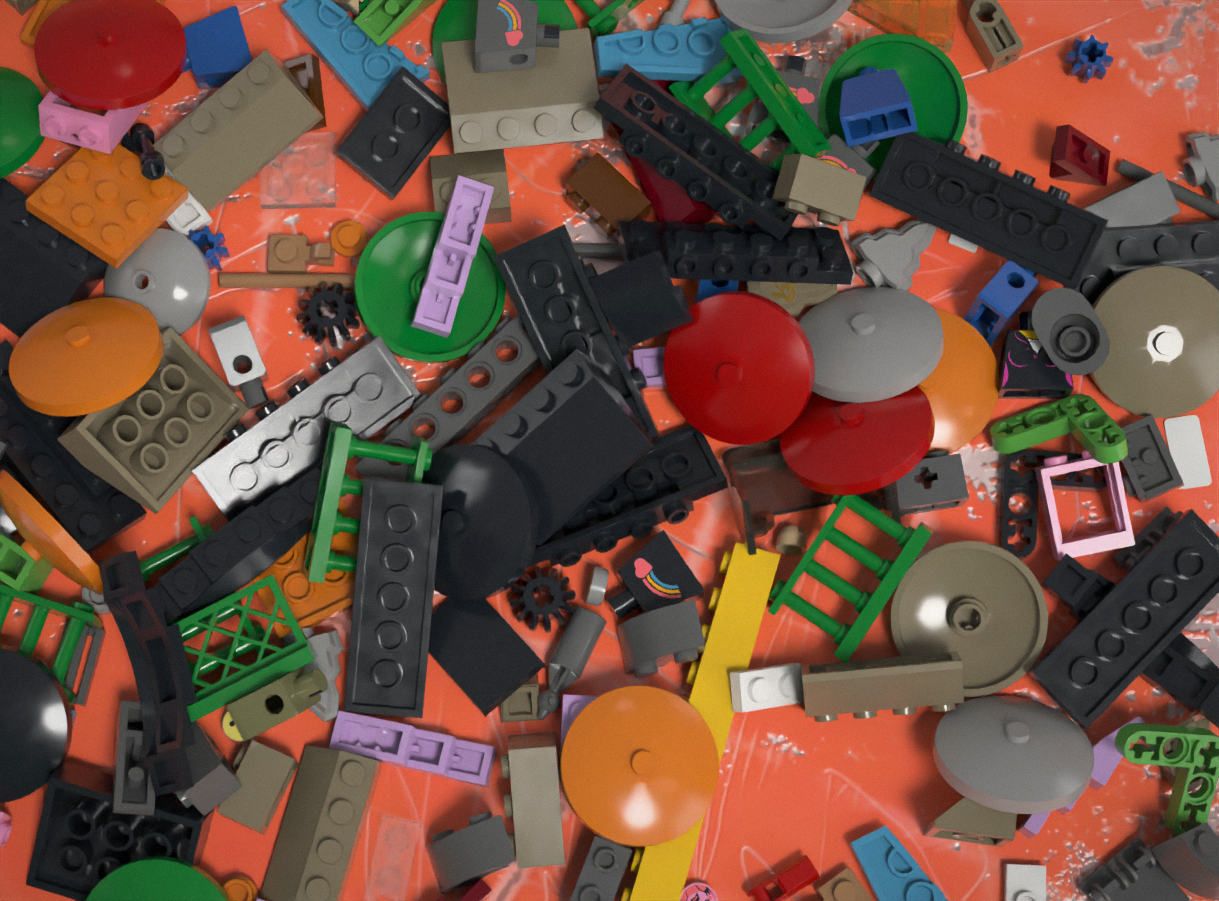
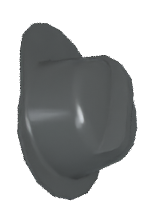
(1070, 331)

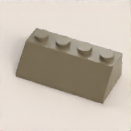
(238, 130)
(883, 684)
(321, 826)

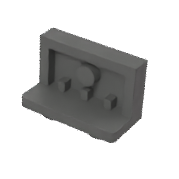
(1148, 462)

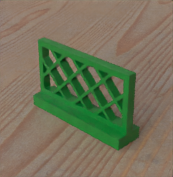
(264, 669)

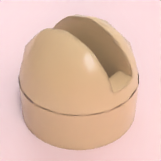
(792, 541)

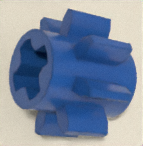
(1098, 59)
(215, 254)

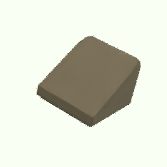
(522, 703)

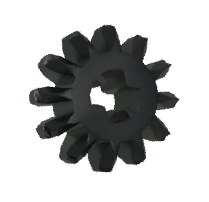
(324, 326)
(528, 602)

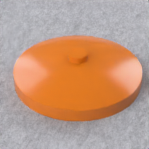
(86, 357)
(961, 386)
(46, 537)
(639, 766)

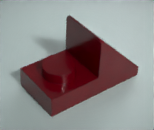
(1078, 158)

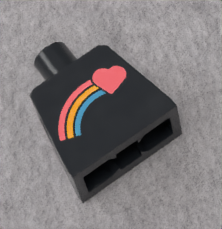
(654, 579)

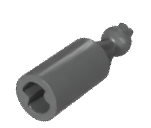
(570, 657)

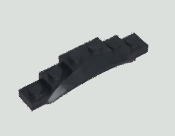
(239, 550)
(158, 668)
(1178, 669)

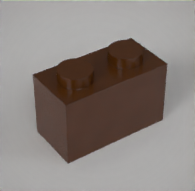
(605, 196)

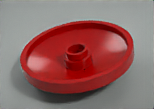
(110, 52)
(739, 368)
(858, 445)

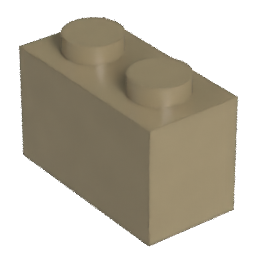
(819, 189)
(264, 781)

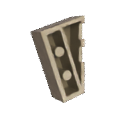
(534, 800)

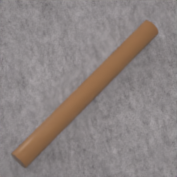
(284, 280)

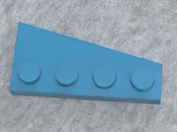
(348, 49)
(666, 53)
(892, 869)

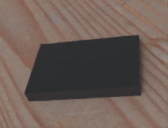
(395, 133)
(480, 652)

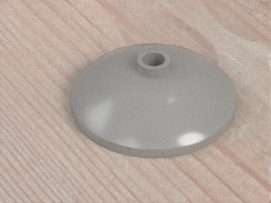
(176, 277)

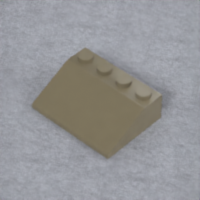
(523, 105)
(160, 430)

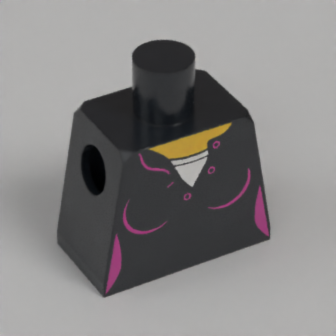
(1027, 369)

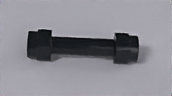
(151, 161)

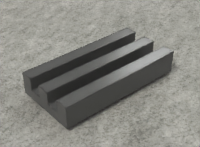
(99, 635)

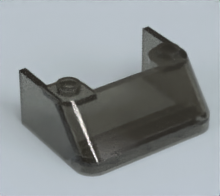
(765, 488)

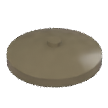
(1160, 341)
(974, 603)

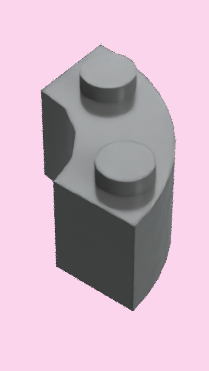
(660, 638)
(470, 853)
(1192, 860)

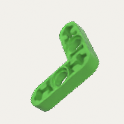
(1073, 415)
(1189, 765)

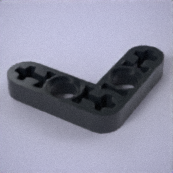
(1028, 488)

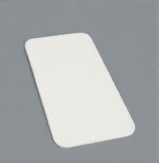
(1188, 450)

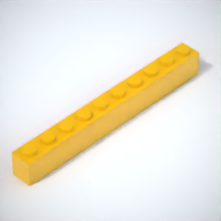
(727, 649)

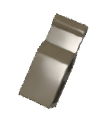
(996, 40)

